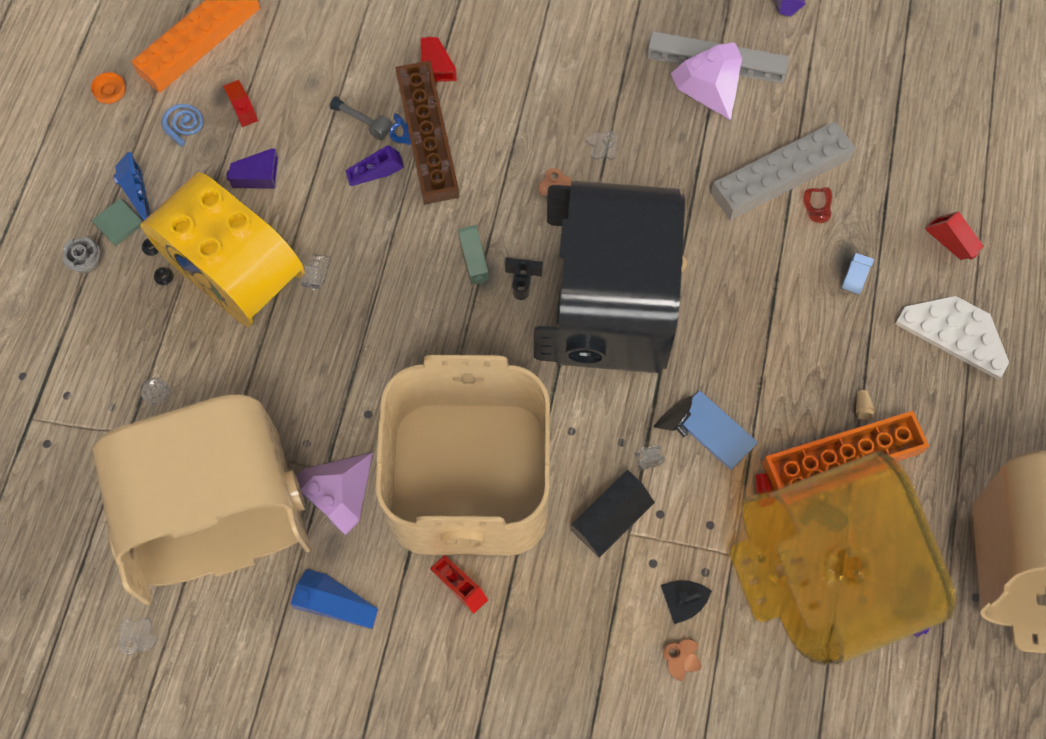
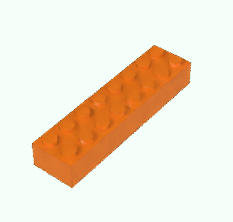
(191, 40)
(895, 436)

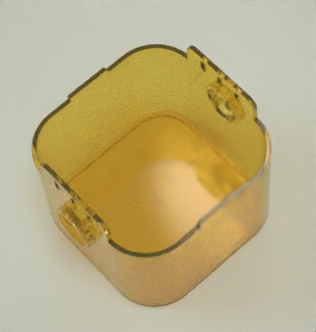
(864, 554)

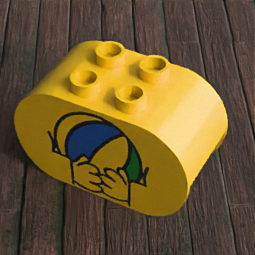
(222, 247)

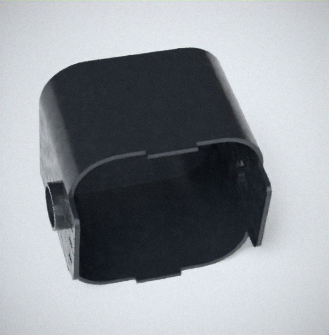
(617, 276)

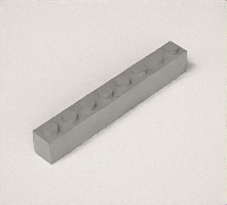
(754, 63)

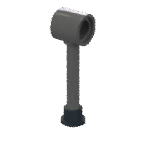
(378, 127)

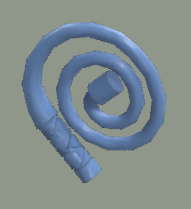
(168, 130)

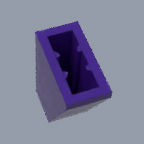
(254, 171)

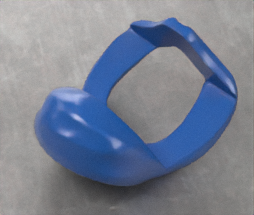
(405, 139)

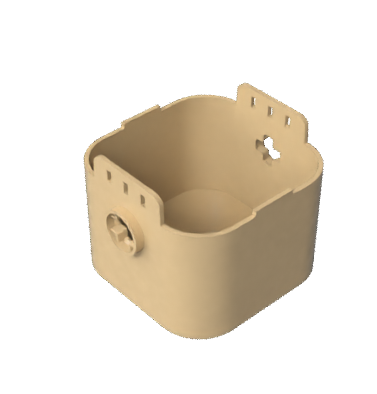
(464, 456)
(197, 493)
(1012, 549)

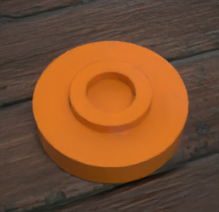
(108, 88)

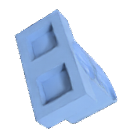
(857, 273)

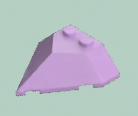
(711, 77)
(338, 489)

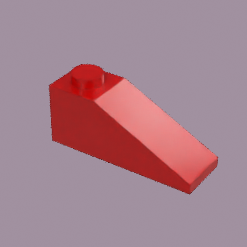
(240, 103)
(459, 584)

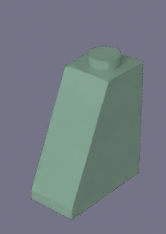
(473, 254)

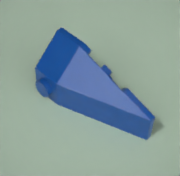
(131, 181)
(328, 598)

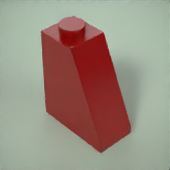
(442, 65)
(955, 235)

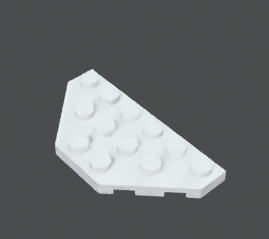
(958, 330)

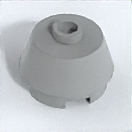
(81, 255)

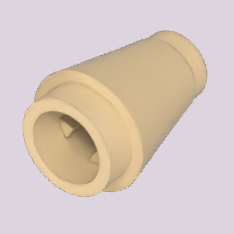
(864, 405)

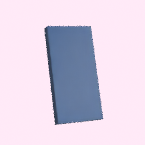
(718, 431)

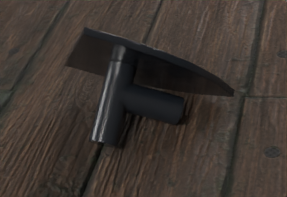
(676, 417)
(685, 599)

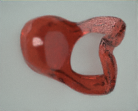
(819, 215)

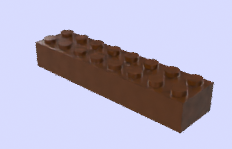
(427, 132)

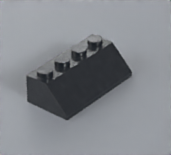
(612, 513)

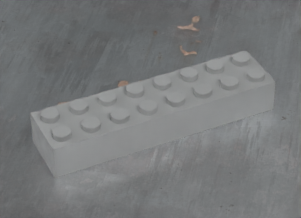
(782, 170)

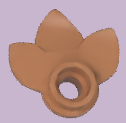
(548, 181)
(684, 660)

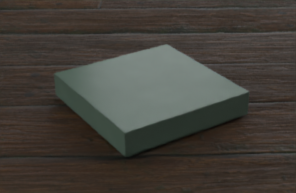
(117, 222)

